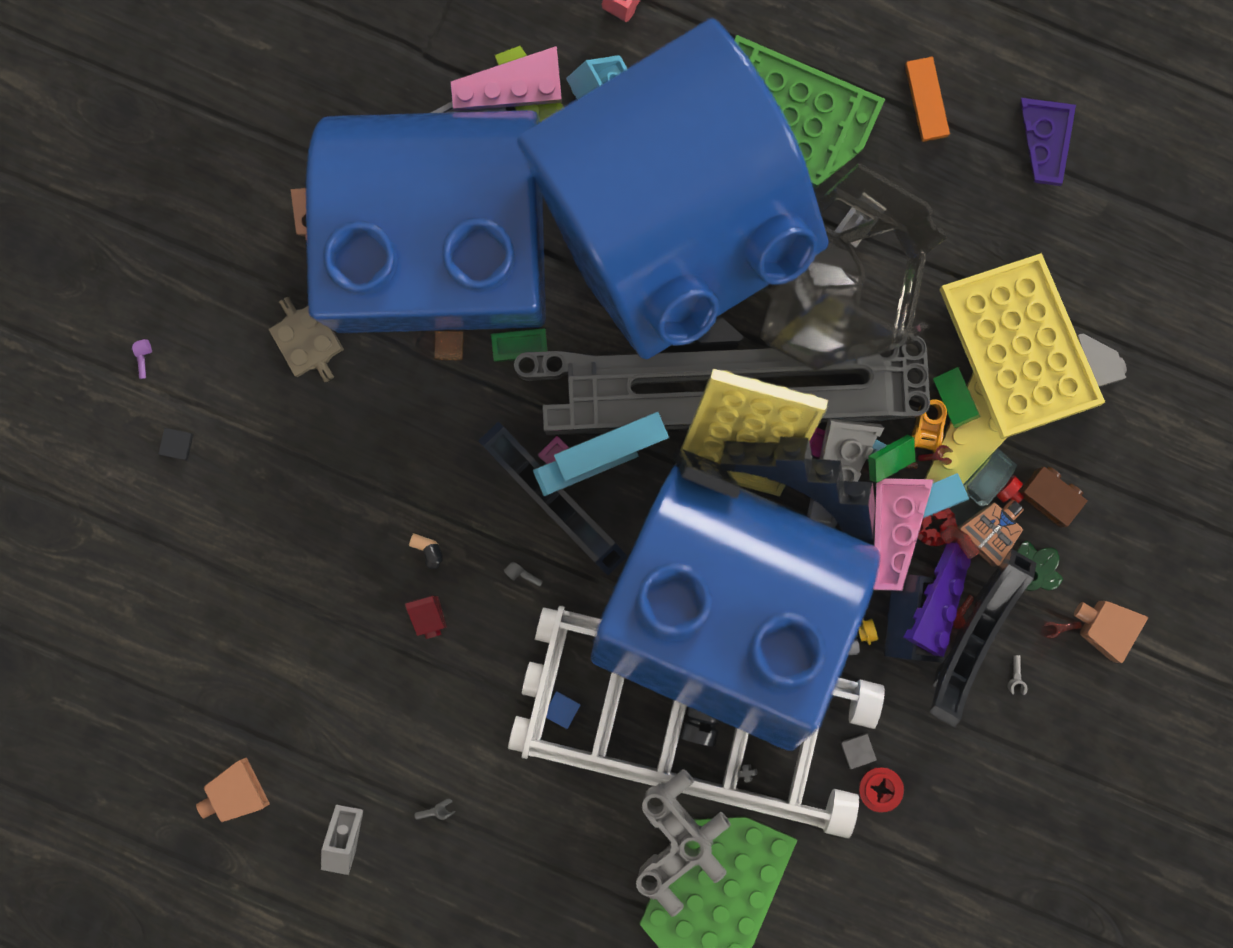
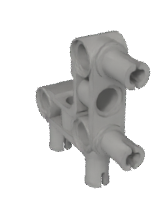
(679, 829)

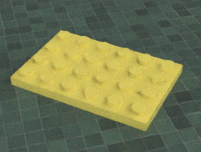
(1021, 346)
(749, 412)

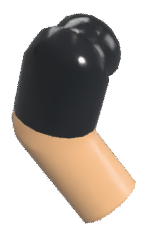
(430, 549)

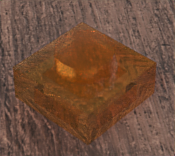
(448, 345)

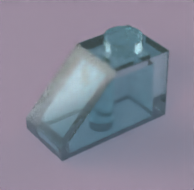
(990, 478)

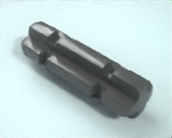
(747, 773)

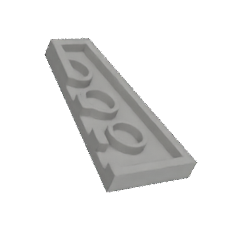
(852, 445)

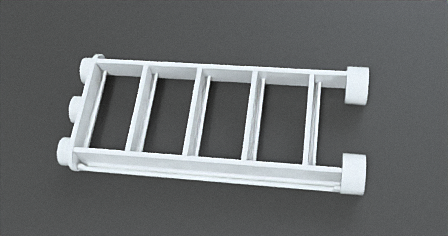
(539, 682)

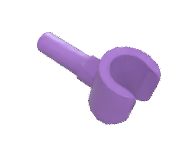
(140, 349)

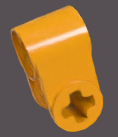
(930, 428)

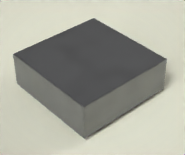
(858, 751)

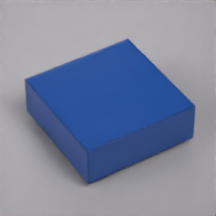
(562, 710)

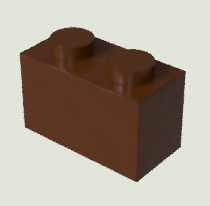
(1053, 496)

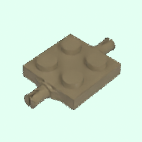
(305, 341)

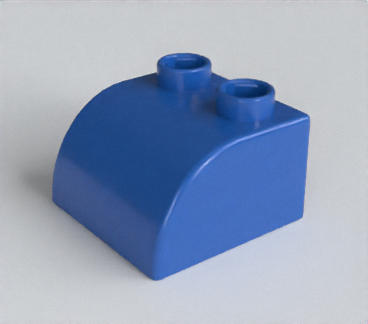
(678, 189)
(424, 223)
(738, 609)

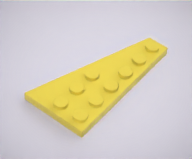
(970, 442)

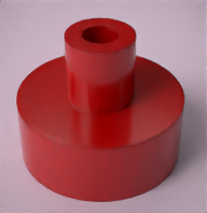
(1011, 490)

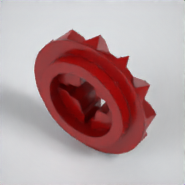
(931, 536)
(887, 801)

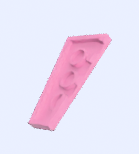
(515, 83)
(897, 526)

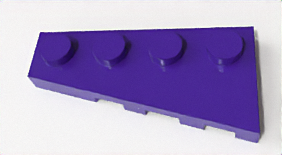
(939, 611)

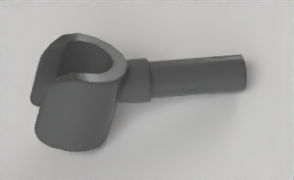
(513, 570)
(439, 811)

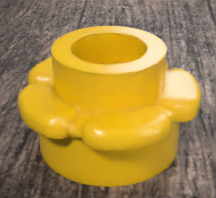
(867, 631)

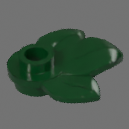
(1046, 563)

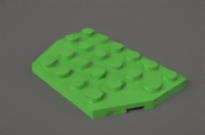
(822, 111)
(733, 908)

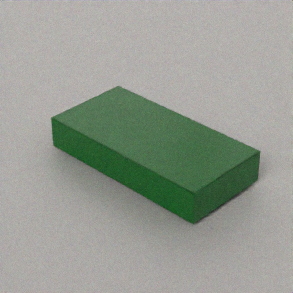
(509, 345)
(956, 397)
(891, 458)

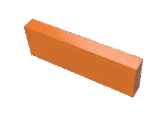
(927, 99)

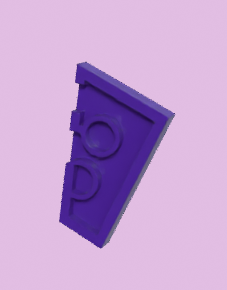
(1048, 138)

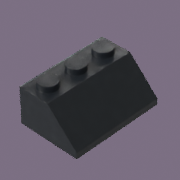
(900, 618)

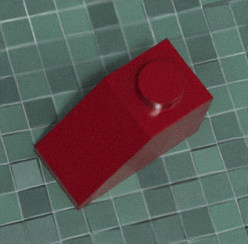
(426, 616)

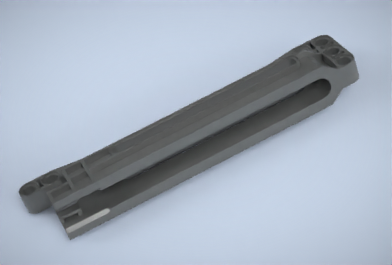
(604, 399)

